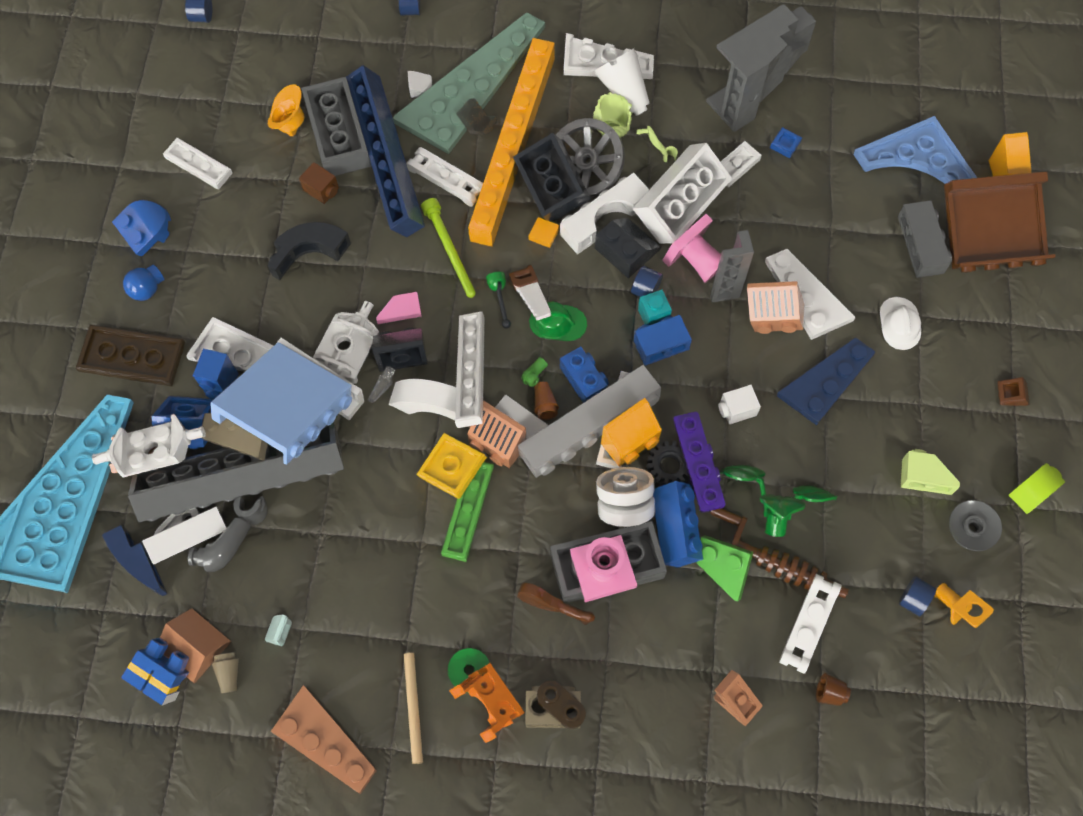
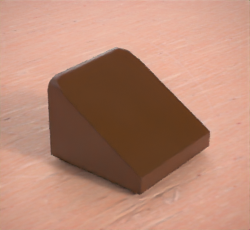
(1013, 392)

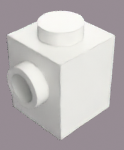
(739, 404)

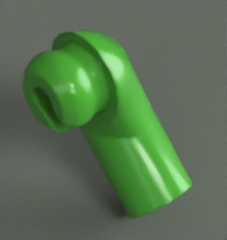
(530, 376)

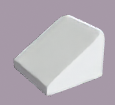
(418, 83)

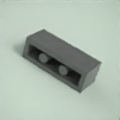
(924, 239)

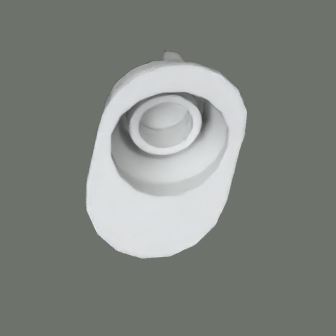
(900, 323)

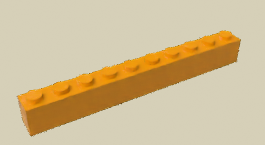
(511, 141)

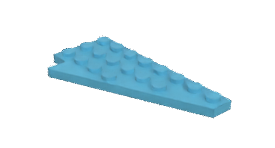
(54, 513)

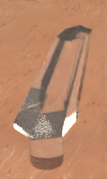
(382, 384)

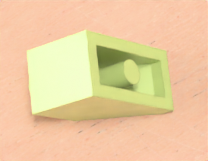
(927, 473)

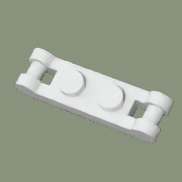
(445, 175)
(810, 623)

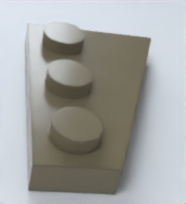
(233, 437)

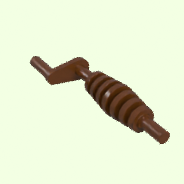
(771, 559)

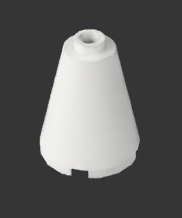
(625, 78)

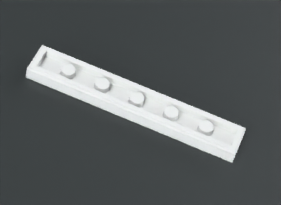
(470, 370)

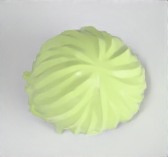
(615, 112)

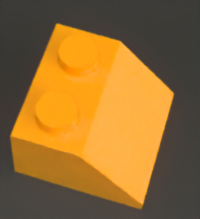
(631, 433)

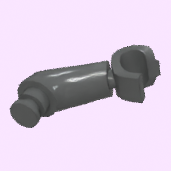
(220, 553)

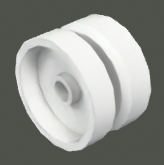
(625, 496)

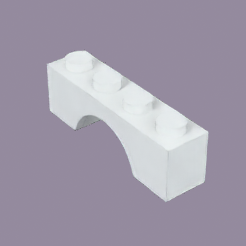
(580, 227)

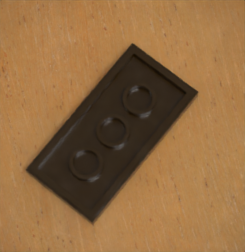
(130, 355)

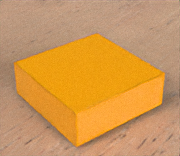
(543, 232)

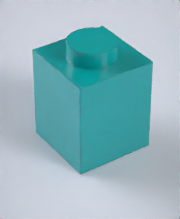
(654, 307)

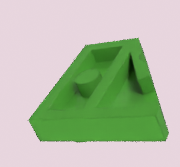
(726, 565)

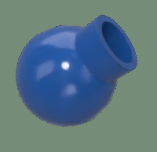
(142, 283)

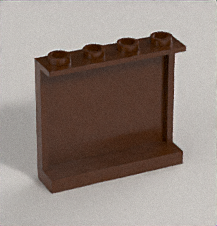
(997, 221)

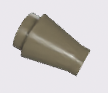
(226, 671)

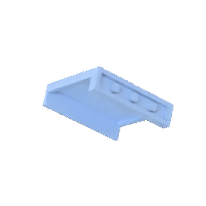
(283, 400)

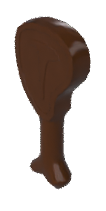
(542, 599)

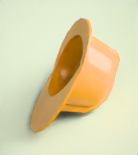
(286, 110)

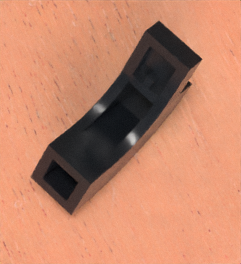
(307, 239)

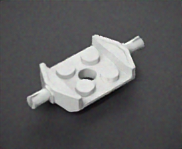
(351, 328)
(130, 450)

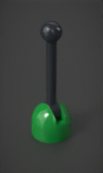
(497, 282)

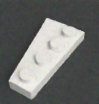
(585, 56)
(821, 308)

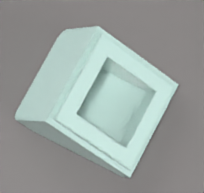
(278, 630)

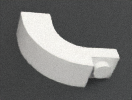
(424, 396)

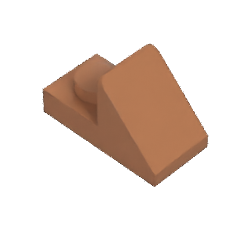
(737, 698)

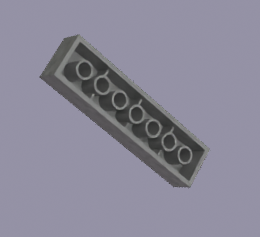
(227, 475)

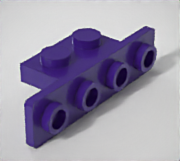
(699, 462)

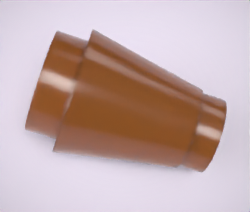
(545, 402)

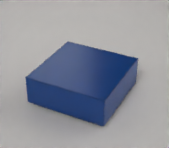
(786, 142)

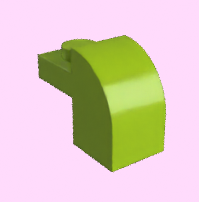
(1037, 488)

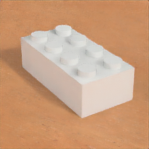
(682, 193)

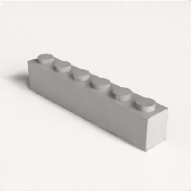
(586, 422)

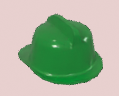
(564, 323)

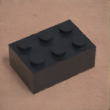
(551, 178)

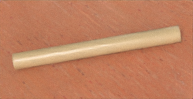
(413, 708)

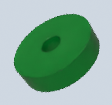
(463, 659)

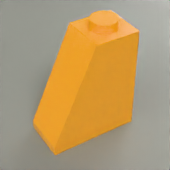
(1011, 155)

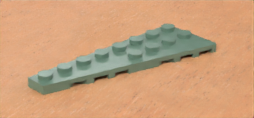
(479, 77)

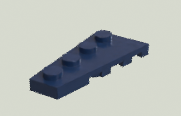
(824, 384)

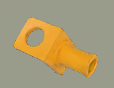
(962, 605)

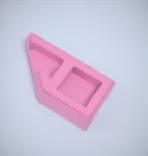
(400, 308)

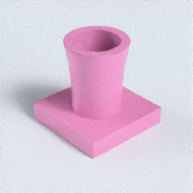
(696, 250)
(600, 580)

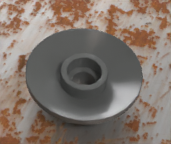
(984, 519)

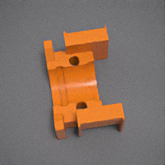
(494, 696)

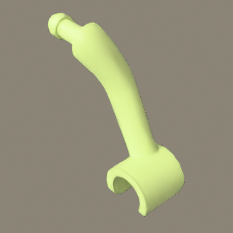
(655, 141)

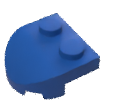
(143, 225)

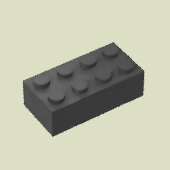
(336, 126)
(641, 549)

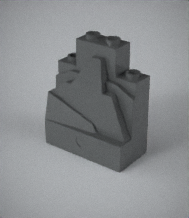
(759, 61)

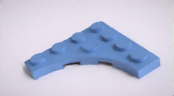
(917, 147)

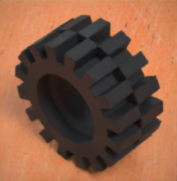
(661, 452)

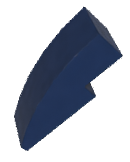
(134, 558)

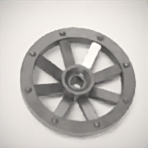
(586, 152)

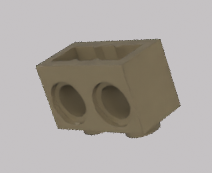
(544, 719)

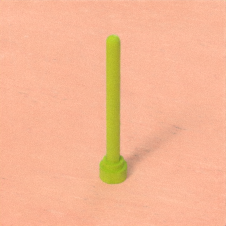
(431, 209)

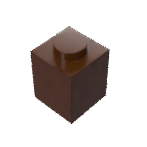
(319, 183)

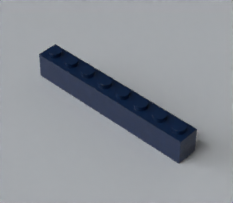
(385, 152)

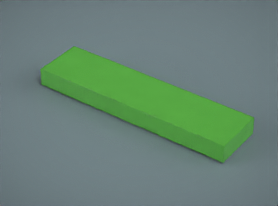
(466, 515)

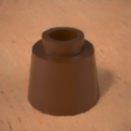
(832, 691)

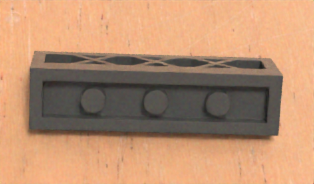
(733, 269)

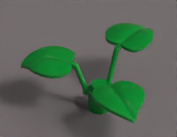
(780, 507)

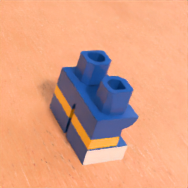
(156, 673)

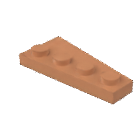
(320, 738)

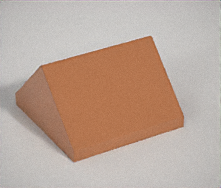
(196, 639)

